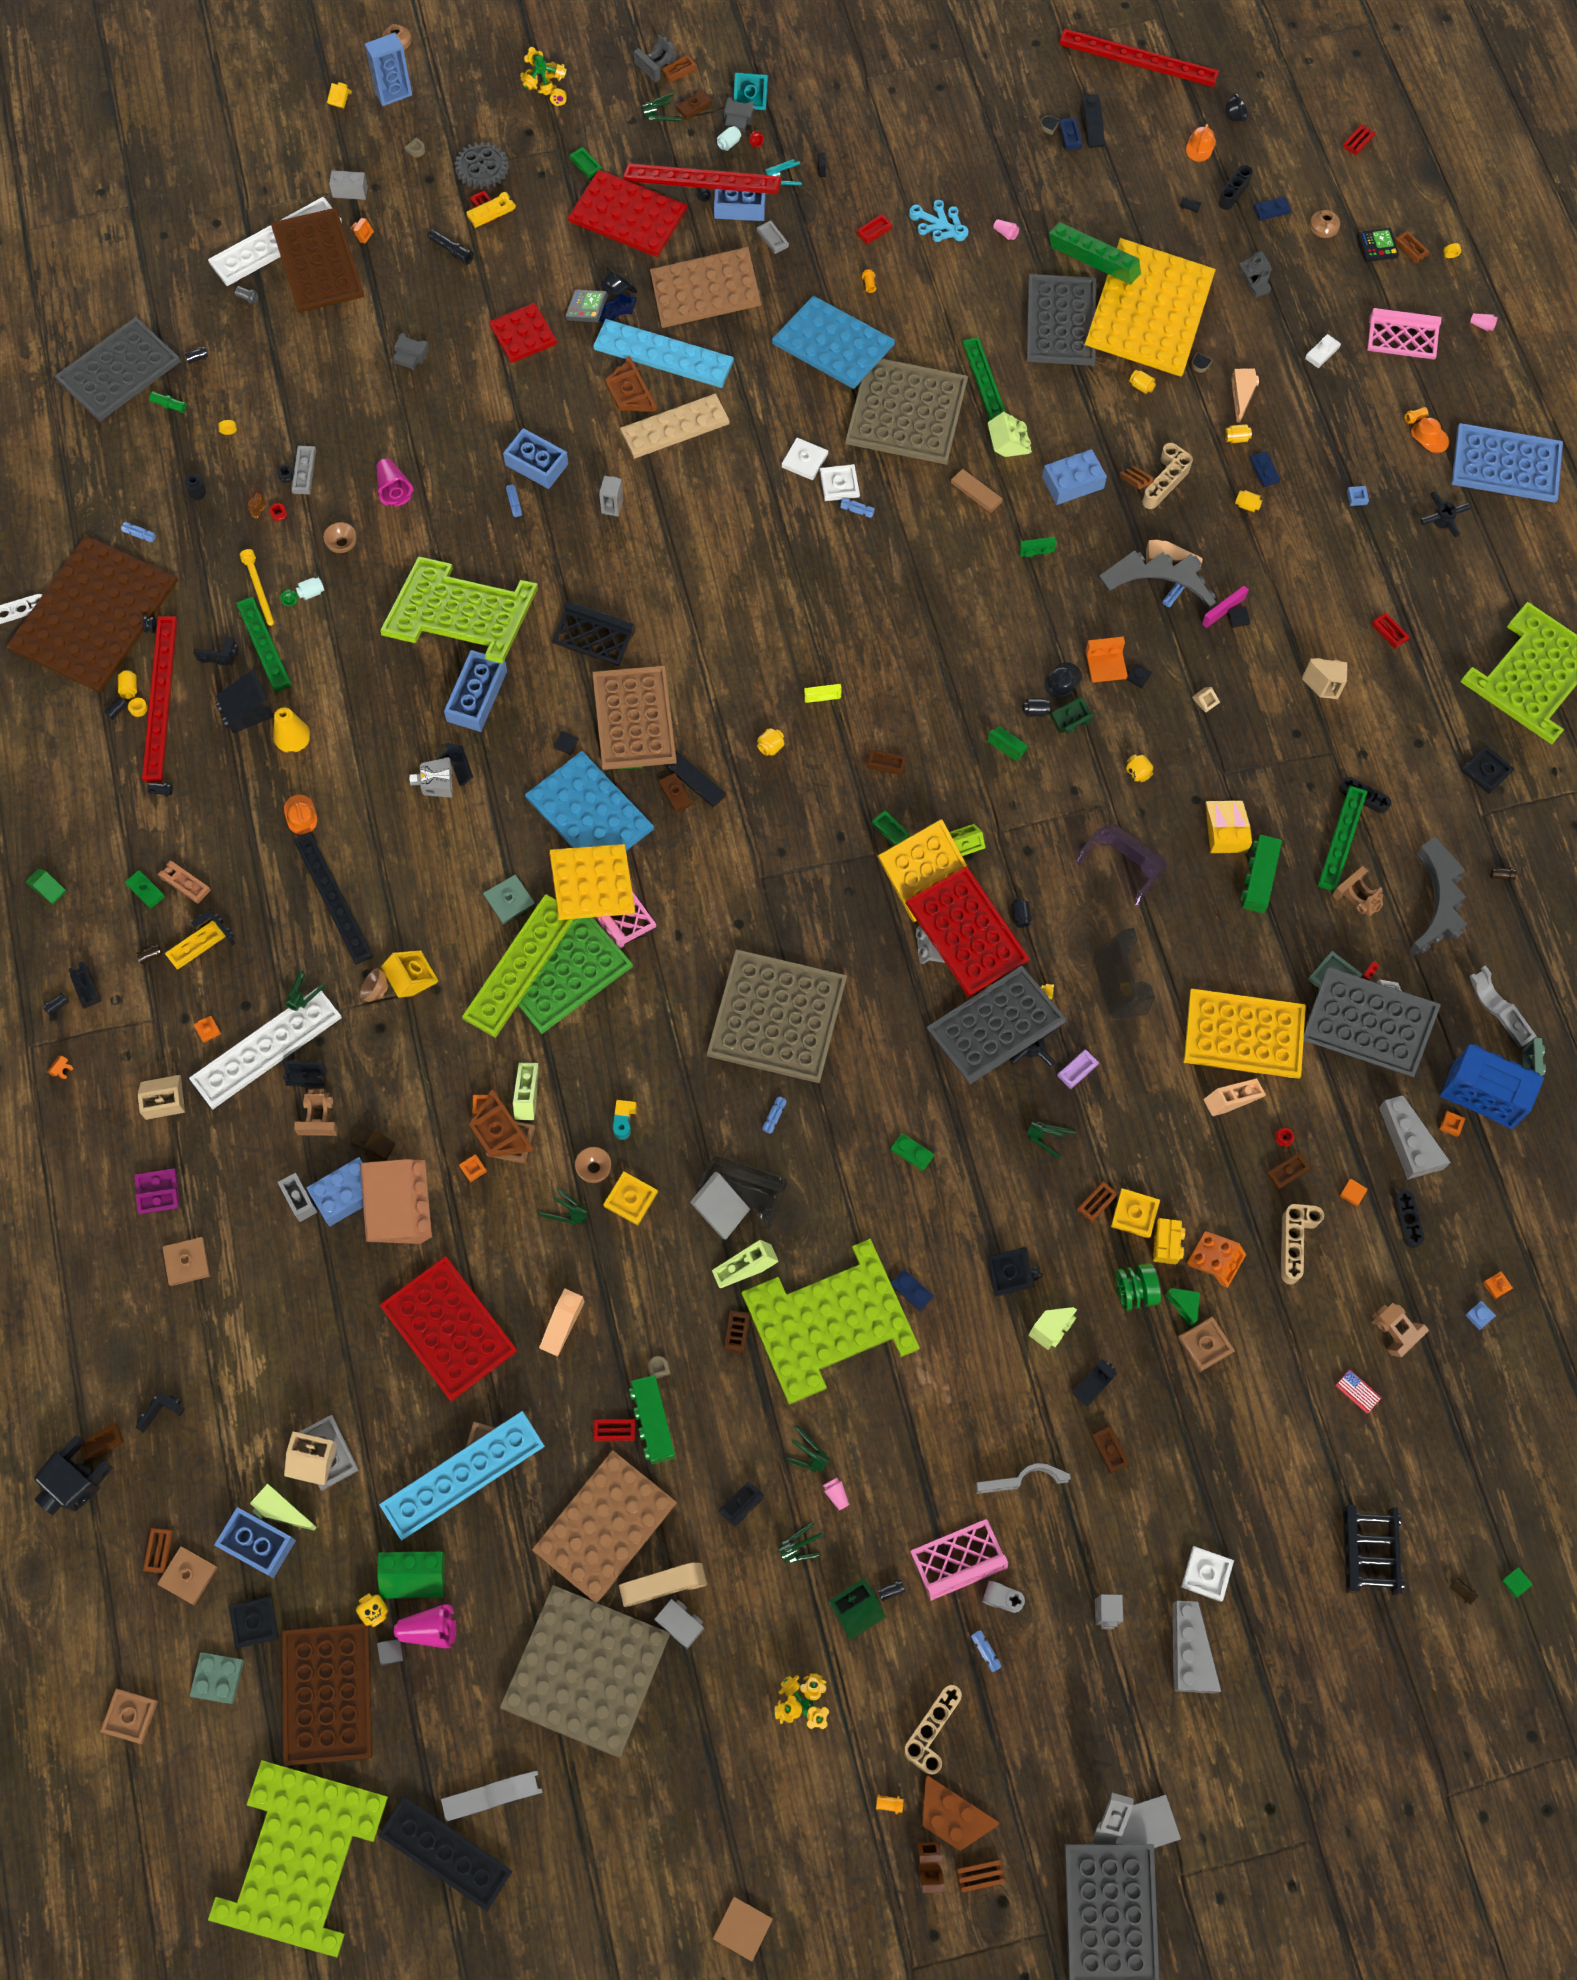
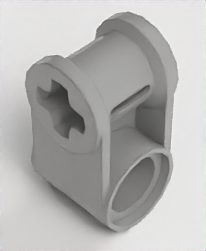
(999, 1595)

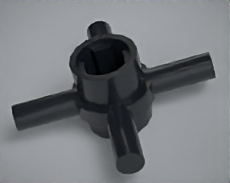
(1445, 514)
(1034, 1051)

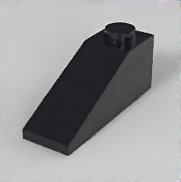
(1092, 120)

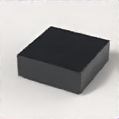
(821, 164)
(1238, 617)
(566, 743)

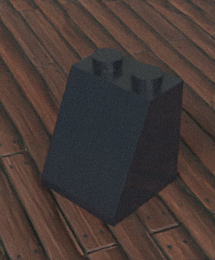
(243, 703)

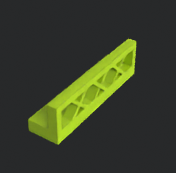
(968, 839)

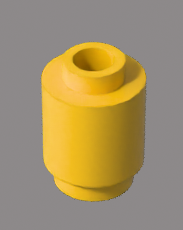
(1142, 381)
(1238, 433)
(1248, 501)
(127, 684)

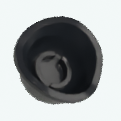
(1236, 108)

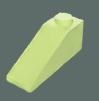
(525, 1091)
(745, 1264)
(278, 1509)

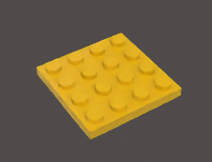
(921, 861)
(591, 882)

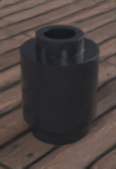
(195, 486)
(1036, 707)
(1021, 913)

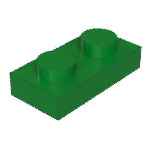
(1037, 546)
(912, 1152)

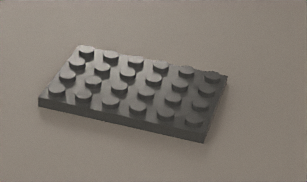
(1060, 319)
(117, 369)
(1371, 1021)
(996, 1024)
(1111, 1912)

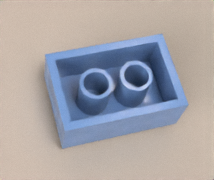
(739, 205)
(535, 458)
(1074, 477)
(339, 1192)
(255, 1542)

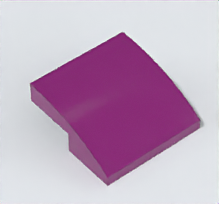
(157, 1191)

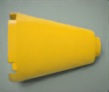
(289, 731)

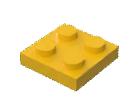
(630, 1198)
(1135, 1213)

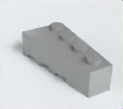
(1411, 1139)
(1192, 1655)

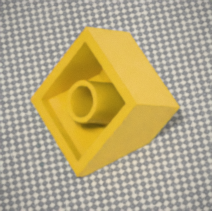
(409, 973)

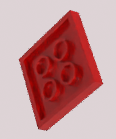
(522, 333)

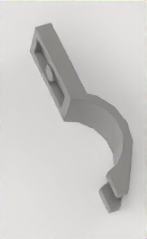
(1504, 1011)
(1014, 1483)
(490, 1796)
(1114, 1819)

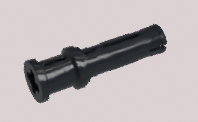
(456, 249)

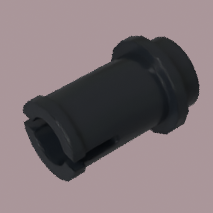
(703, 194)
(1190, 204)
(197, 354)
(116, 708)
(161, 789)
(55, 1004)
(891, 1590)

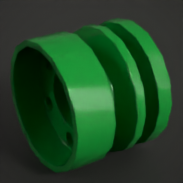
(1137, 1286)

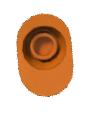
(1201, 144)
(1430, 435)
(300, 814)

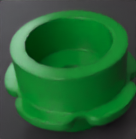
(289, 597)

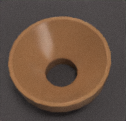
(404, 34)
(1322, 227)
(337, 532)
(374, 986)
(589, 1156)

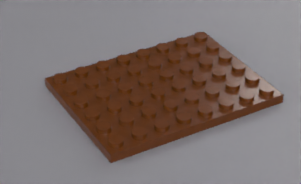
(92, 613)

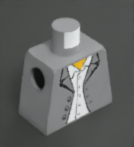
(434, 778)

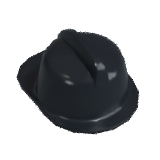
(615, 284)
(1063, 680)

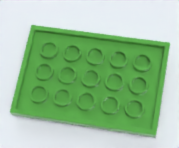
(573, 974)

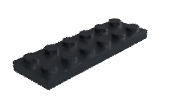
(445, 1853)

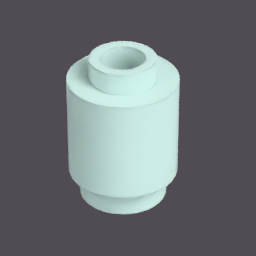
(728, 138)
(309, 588)

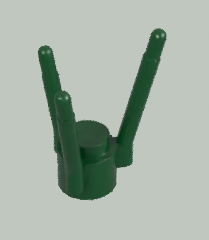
(649, 109)
(295, 998)
(1038, 1130)
(577, 1213)
(818, 1460)
(789, 1550)

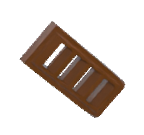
(737, 1348)

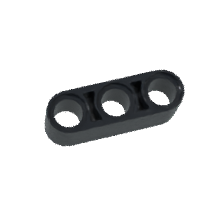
(1235, 187)

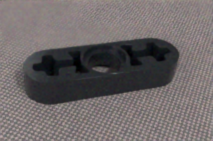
(1372, 792)
(1417, 1232)

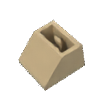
(1326, 677)
(161, 1097)
(309, 1458)

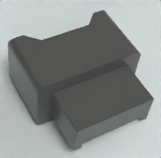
(738, 114)
(410, 352)

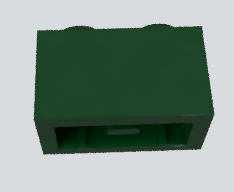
(857, 1609)

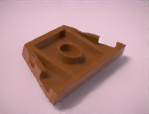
(629, 389)
(498, 1129)
(952, 1816)

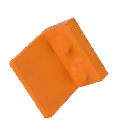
(1106, 659)
(1217, 1257)

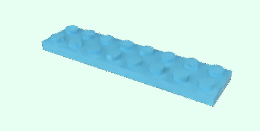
(663, 353)
(462, 1475)

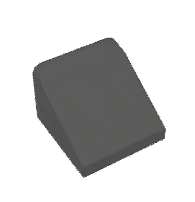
(390, 1652)

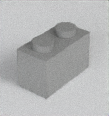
(348, 185)
(611, 495)
(297, 1197)
(1108, 1611)
(680, 1623)

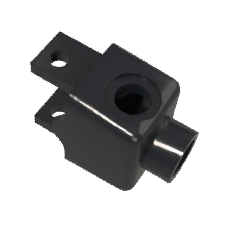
(67, 1482)

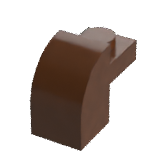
(930, 1867)

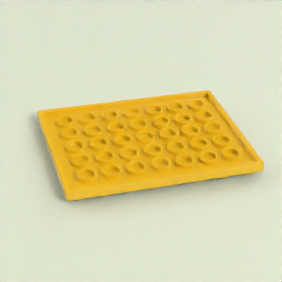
(1154, 315)

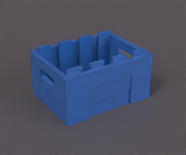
(1492, 1086)

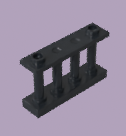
(1354, 1560)

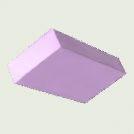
(1078, 1069)

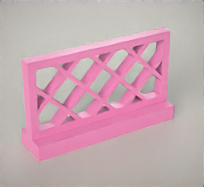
(1403, 319)
(614, 932)
(961, 1577)

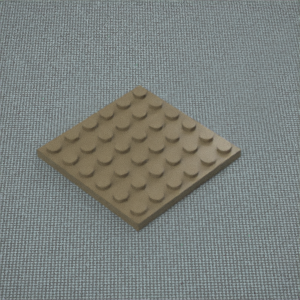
(907, 411)
(777, 1016)
(585, 1671)

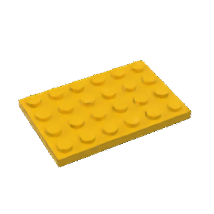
(1245, 1033)

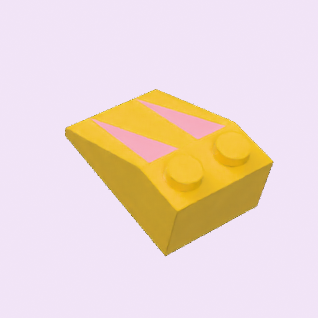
(1228, 827)

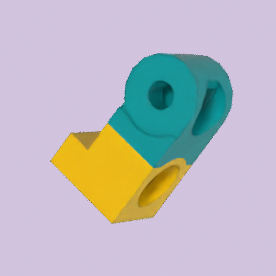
(622, 1118)

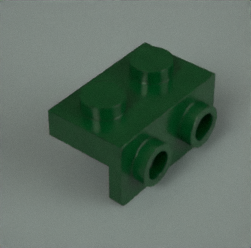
(1071, 715)

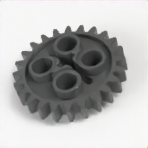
(481, 165)

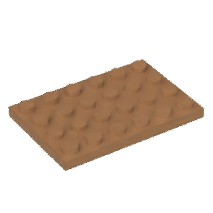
(705, 287)
(634, 717)
(604, 1527)

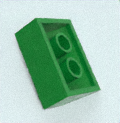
(411, 1575)

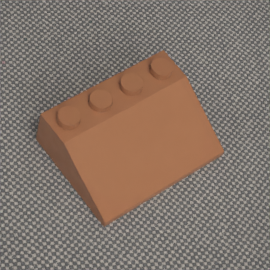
(396, 1201)

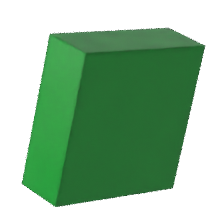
(1517, 1582)

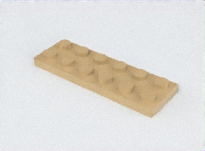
(674, 426)

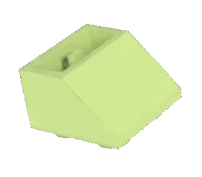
(1009, 435)
(1050, 1326)

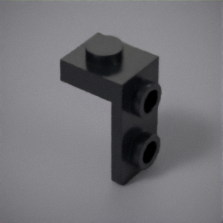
(222, 658)
(458, 760)
(203, 919)
(1095, 1382)
(155, 1406)

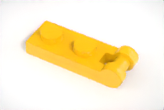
(491, 210)

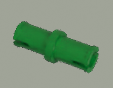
(167, 402)

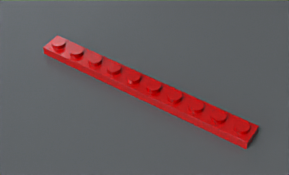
(1139, 57)
(703, 178)
(159, 699)

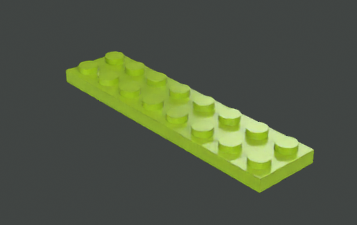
(518, 968)

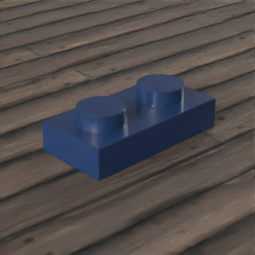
(1070, 133)
(1272, 208)
(1264, 469)
(912, 1290)

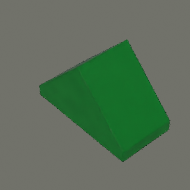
(45, 886)
(1185, 1303)

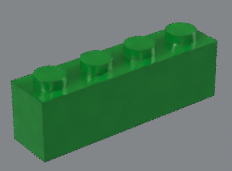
(1261, 874)
(653, 1420)

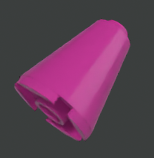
(392, 484)
(428, 1628)

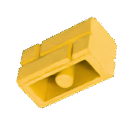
(1168, 1241)

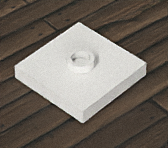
(804, 458)
(839, 482)
(1207, 1573)

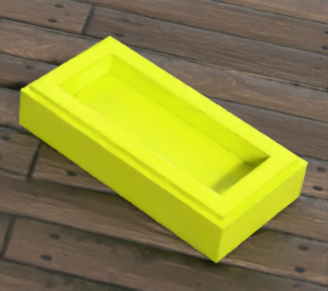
(822, 693)

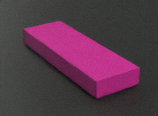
(1222, 608)

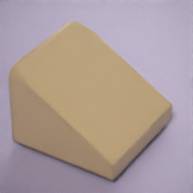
(1206, 698)

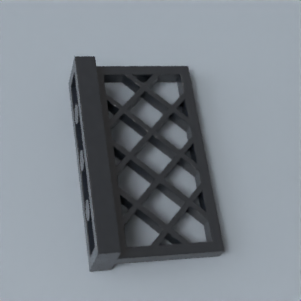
(602, 621)

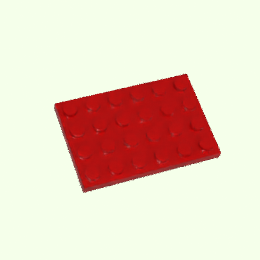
(627, 213)
(967, 931)
(448, 1328)

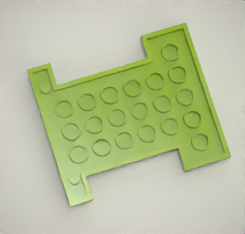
(458, 609)
(1533, 674)
(827, 1322)
(299, 1856)

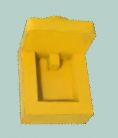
(338, 95)

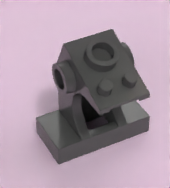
(646, 62)
(1257, 266)

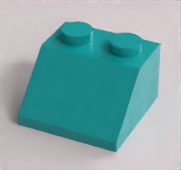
(751, 88)

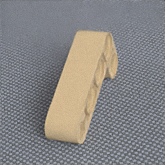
(1176, 464)
(1296, 1244)
(663, 1583)
(935, 1725)

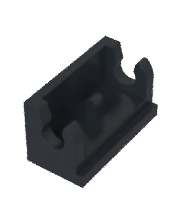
(84, 985)
(305, 1074)
(741, 1504)

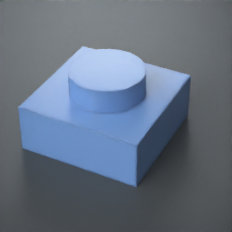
(1357, 495)
(1480, 1315)

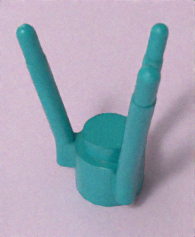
(775, 171)

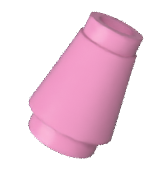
(1007, 229)
(1484, 321)
(836, 1493)

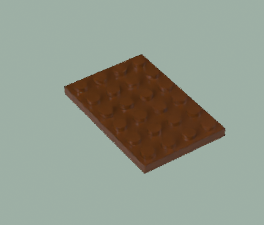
(317, 260)
(326, 1694)

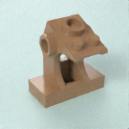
(1353, 886)
(317, 1100)
(1388, 1318)

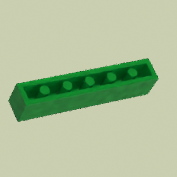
(1095, 253)

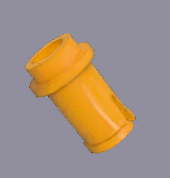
(868, 277)
(1412, 416)
(890, 1804)

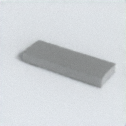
(303, 470)

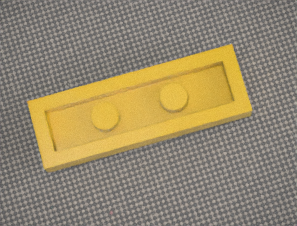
(195, 945)

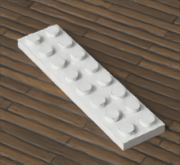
(255, 250)
(264, 1049)

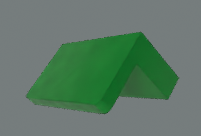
(1007, 743)

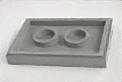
(720, 1205)
(343, 1461)
(1150, 1824)

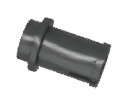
(249, 295)

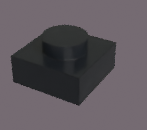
(1139, 676)

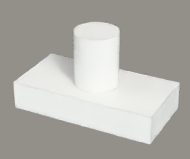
(1323, 351)

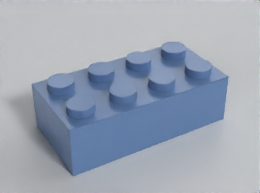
(388, 69)
(475, 691)

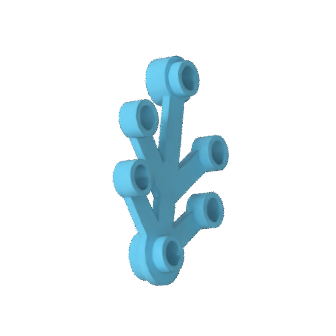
(957, 231)

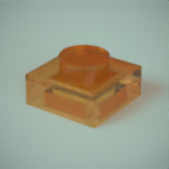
(256, 505)

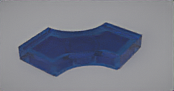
(621, 305)

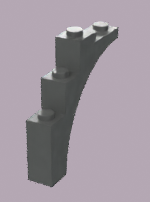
(1161, 567)
(1448, 898)

